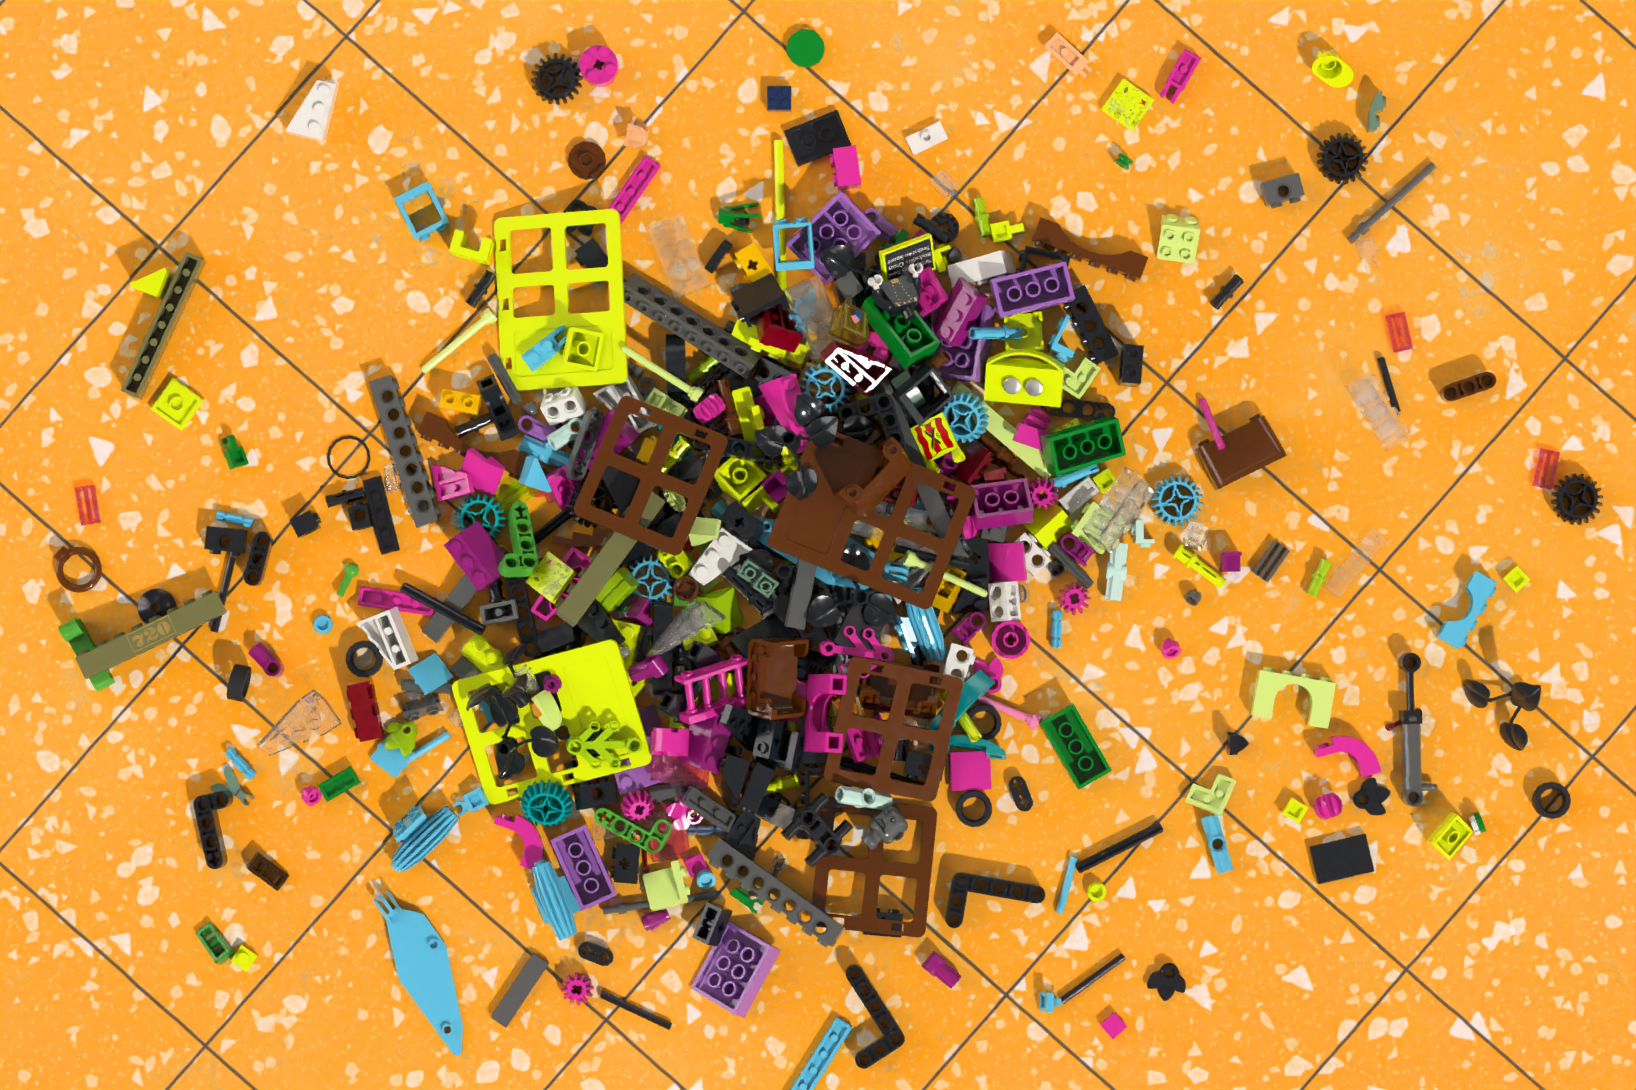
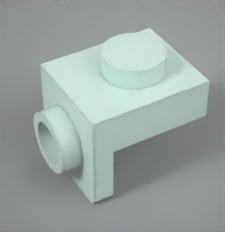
(1137, 531)

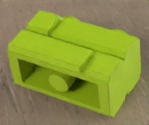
(617, 589)

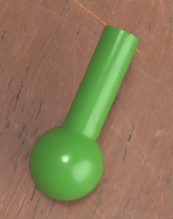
(351, 570)

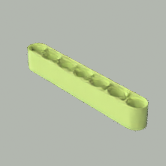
(1004, 432)

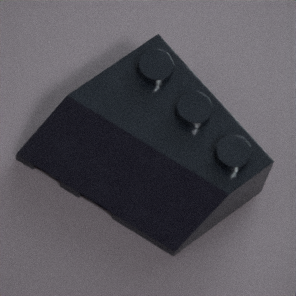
(732, 779)

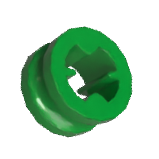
(1123, 161)

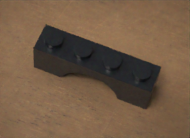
(675, 701)

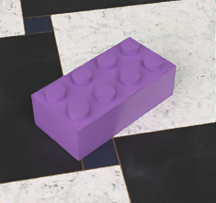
(1032, 290)
(584, 867)

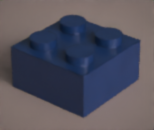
(779, 98)

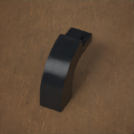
(675, 364)
(498, 407)
(685, 471)

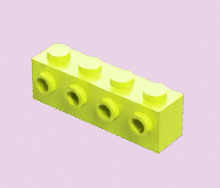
(484, 656)

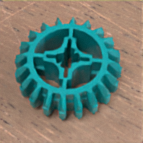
(489, 504)
(534, 803)

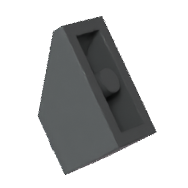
(499, 612)

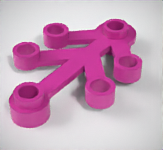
(860, 649)

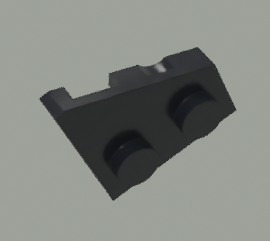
(970, 601)
(744, 834)

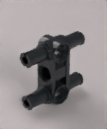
(816, 829)

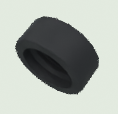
(364, 673)
(239, 682)
(997, 719)
(1565, 796)
(959, 810)

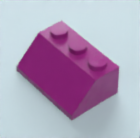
(959, 313)
(625, 439)
(1002, 504)
(476, 555)
(706, 744)

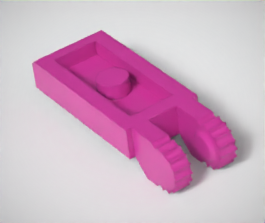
(1181, 73)

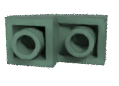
(1376, 106)
(914, 395)
(758, 576)

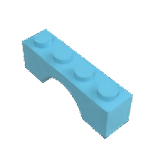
(1479, 589)

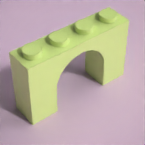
(1319, 691)

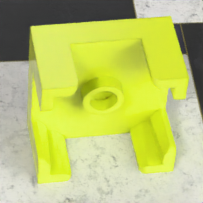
(471, 253)
(1031, 331)

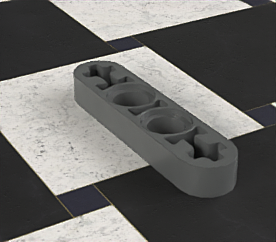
(587, 446)

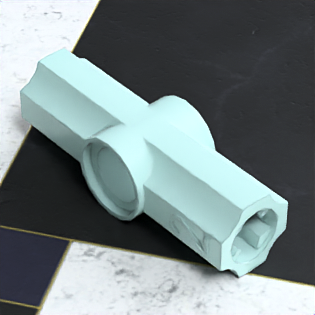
(564, 434)
(1116, 573)
(863, 798)

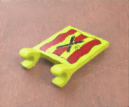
(935, 440)

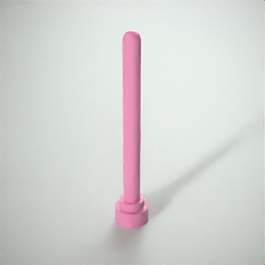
(1031, 720)

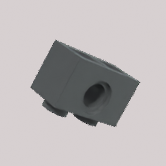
(1291, 183)

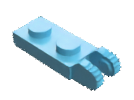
(545, 349)

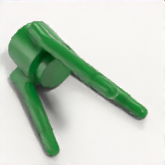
(727, 216)

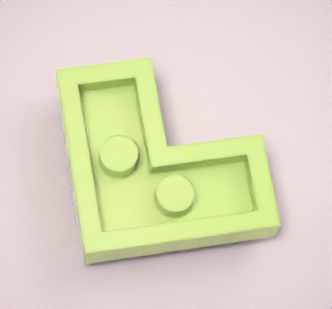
(1078, 382)
(1214, 799)

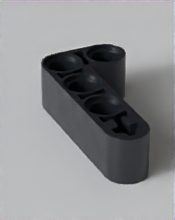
(215, 829)

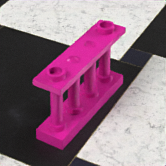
(708, 708)

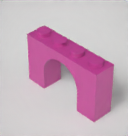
(819, 692)

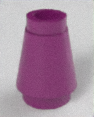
(655, 919)

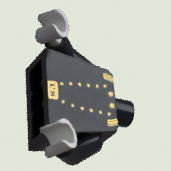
(899, 294)

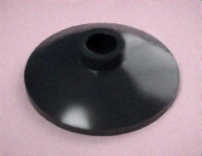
(155, 596)

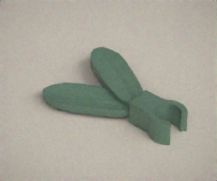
(233, 786)

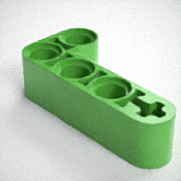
(519, 518)
(80, 639)
(631, 826)

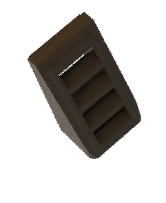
(250, 866)

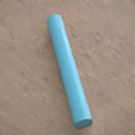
(430, 745)
(1066, 884)

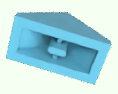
(533, 475)

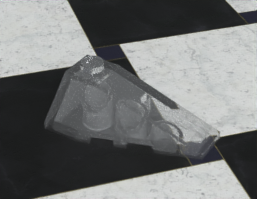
(303, 720)

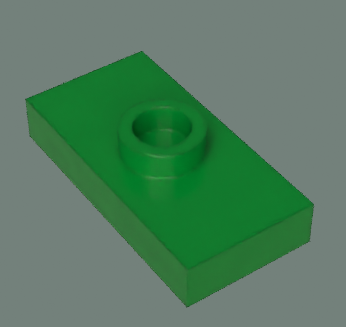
(339, 783)

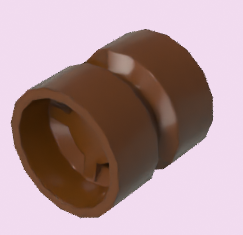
(686, 588)

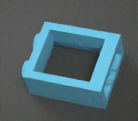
(414, 194)
(796, 264)

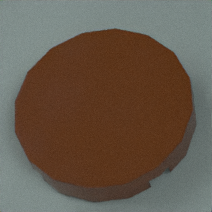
(586, 160)

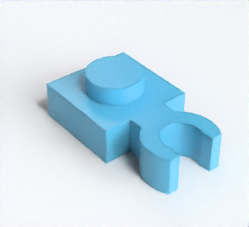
(473, 800)

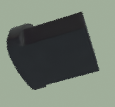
(1235, 743)

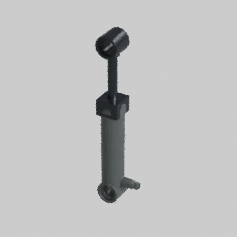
(1411, 738)

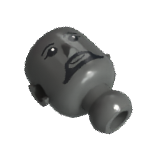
(886, 826)

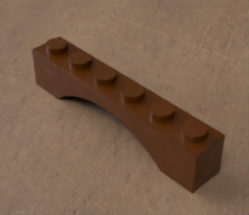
(1051, 235)
(438, 429)

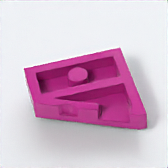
(451, 482)

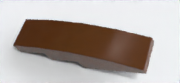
(583, 540)

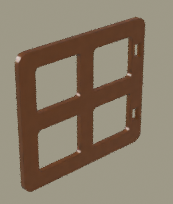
(650, 476)
(894, 729)
(875, 867)

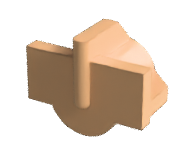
(636, 134)

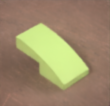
(664, 402)
(548, 707)

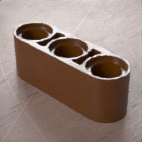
(1477, 386)

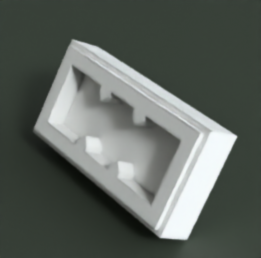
(926, 138)
(1078, 495)

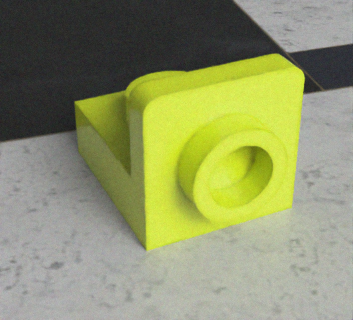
(941, 261)

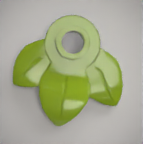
(399, 739)

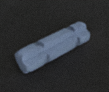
(704, 830)

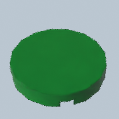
(805, 48)

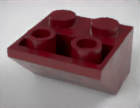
(975, 459)

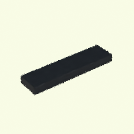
(381, 515)

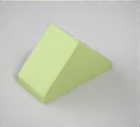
(704, 530)

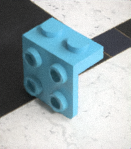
(1061, 352)

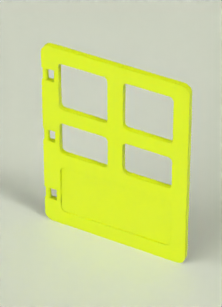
(522, 333)
(591, 689)

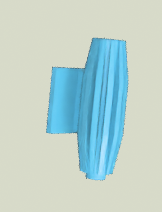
(920, 629)
(420, 835)
(555, 899)

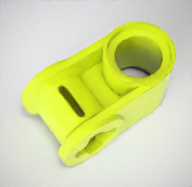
(672, 563)

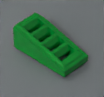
(209, 947)

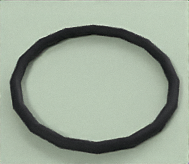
(354, 438)

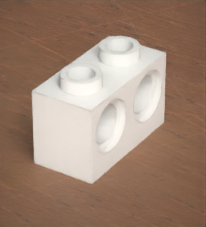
(564, 409)
(1034, 550)
(1004, 601)
(953, 663)

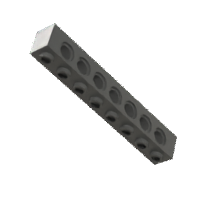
(690, 326)
(379, 388)
(833, 928)

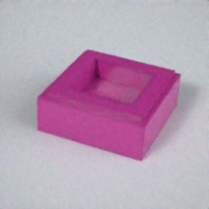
(695, 864)
(1113, 1025)

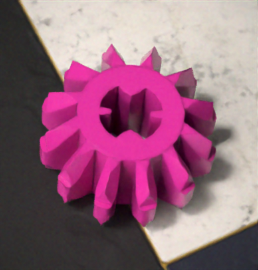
(709, 408)
(1049, 495)
(1080, 597)
(637, 805)
(578, 982)

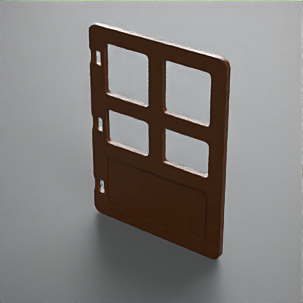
(821, 524)

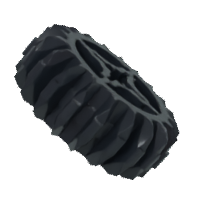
(561, 71)
(1343, 167)
(1569, 495)
(599, 497)

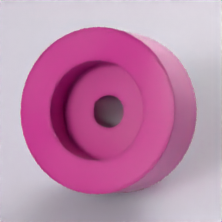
(1170, 649)
(311, 795)

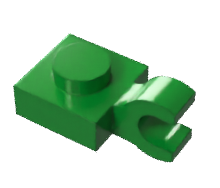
(234, 455)
(742, 896)

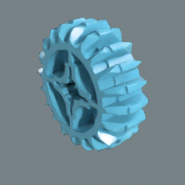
(812, 377)
(971, 430)
(1178, 510)
(667, 580)

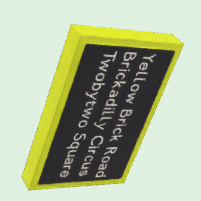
(896, 259)

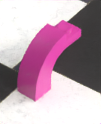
(1362, 754)
(531, 837)

